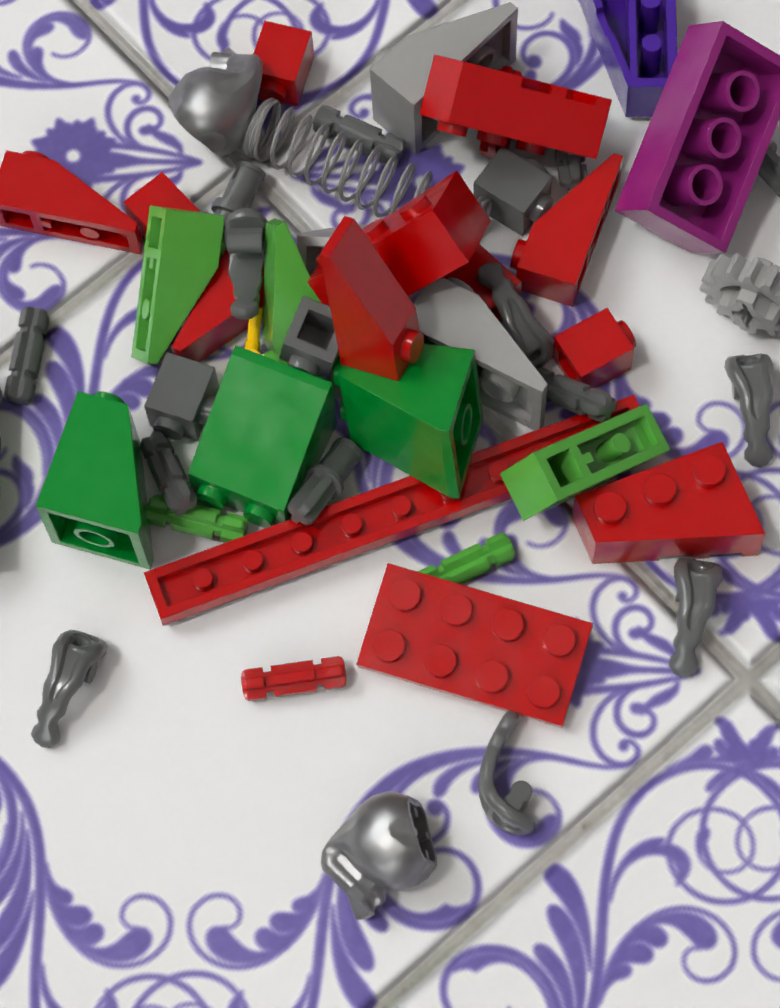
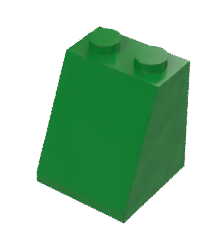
(423, 420)
(262, 437)
(97, 483)

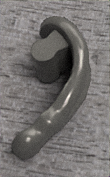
(246, 248)
(517, 316)
(754, 388)
(696, 592)
(72, 663)
(504, 812)

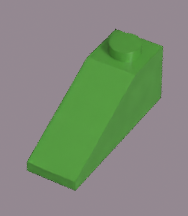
(176, 267)
(283, 286)
(584, 461)

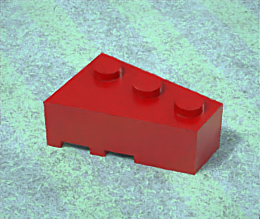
(514, 108)
(424, 236)

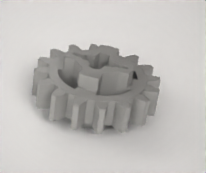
(745, 292)

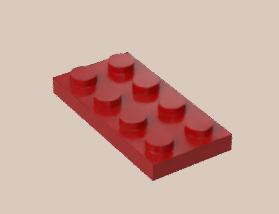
(475, 645)

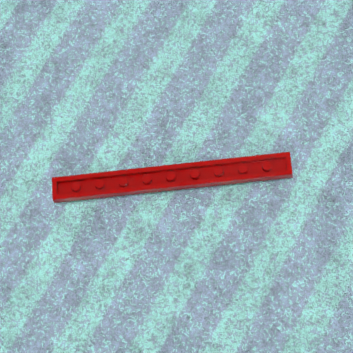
(344, 528)

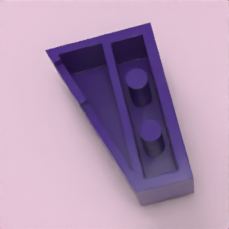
(636, 47)

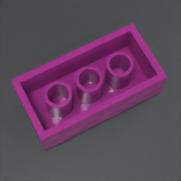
(705, 139)

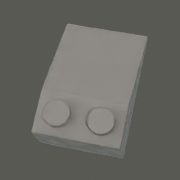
(402, 72)
(459, 318)

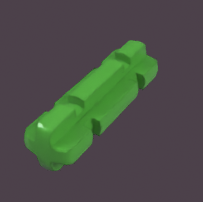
(198, 521)
(474, 560)

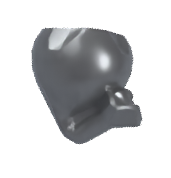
(219, 100)
(379, 850)

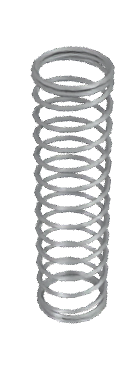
(273, 131)

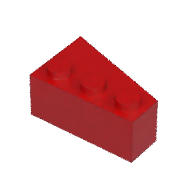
(670, 511)

